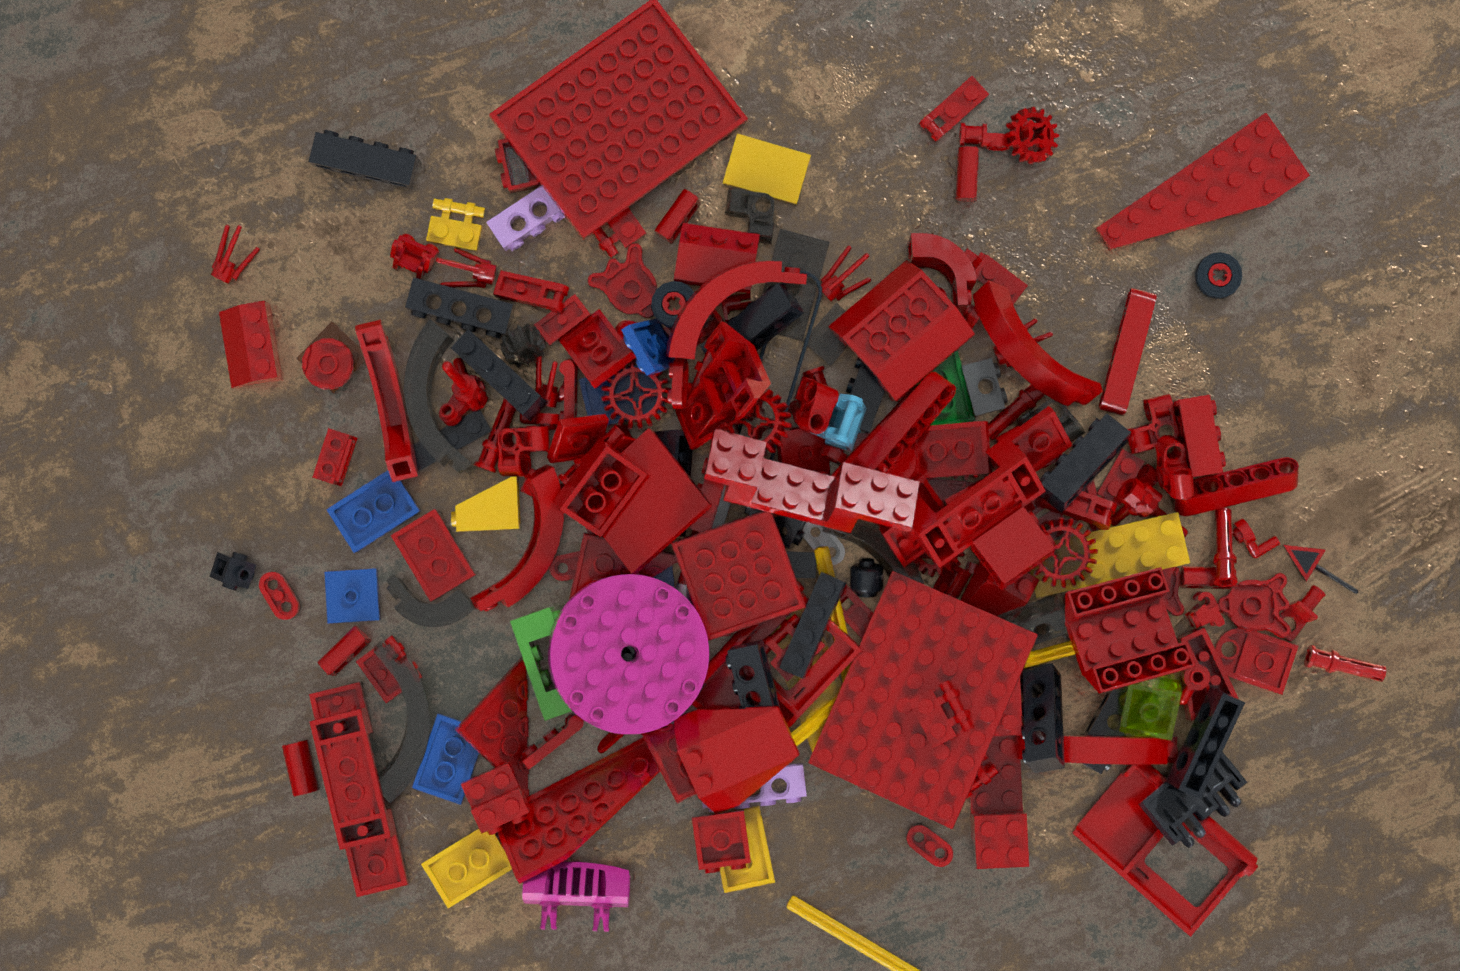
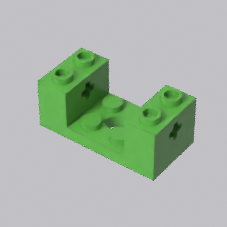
(526, 631)

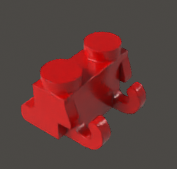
(413, 255)
(1206, 613)

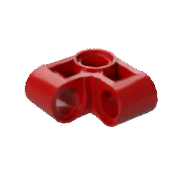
(815, 401)
(1159, 413)
(515, 458)
(1172, 468)

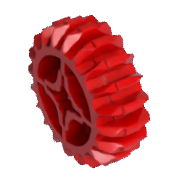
(639, 416)
(777, 425)
(1068, 530)

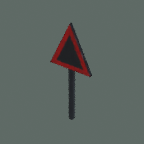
(1307, 560)

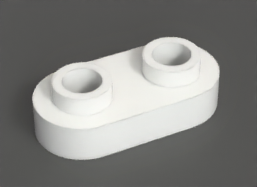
(824, 539)

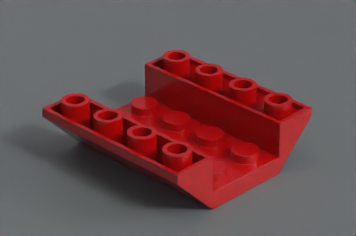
(902, 329)
(1124, 631)

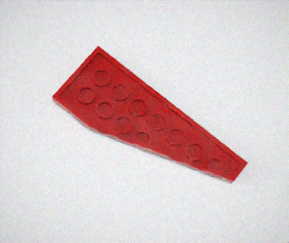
(1227, 180)
(575, 809)

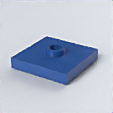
(352, 595)

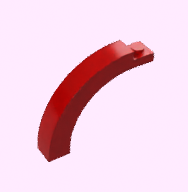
(700, 305)
(1024, 353)
(390, 400)
(541, 548)
(1116, 750)

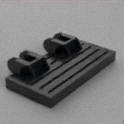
(1170, 807)

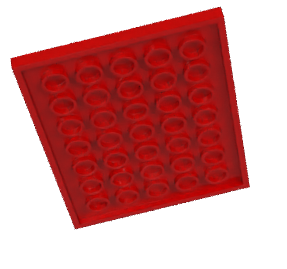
(618, 118)
(909, 648)

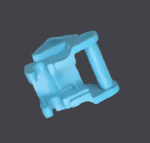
(844, 422)

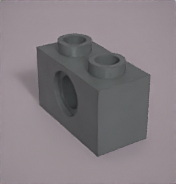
(987, 371)

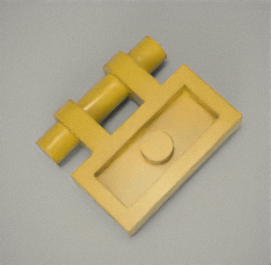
(452, 232)

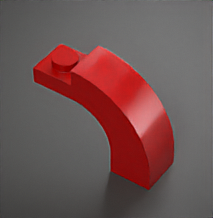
(949, 259)

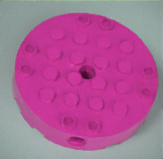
(667, 659)

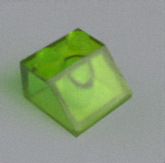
(1151, 708)

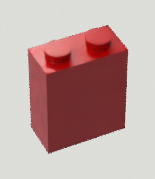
(1013, 547)

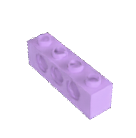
(524, 209)
(795, 788)

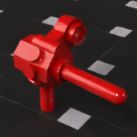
(467, 390)
(1140, 497)

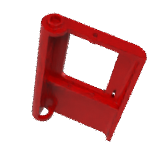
(718, 689)
(1125, 836)

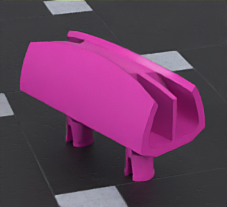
(578, 885)

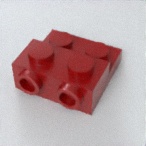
(496, 799)
(721, 841)

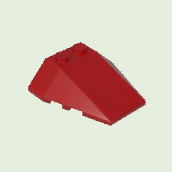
(724, 387)
(733, 751)

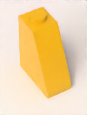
(490, 510)

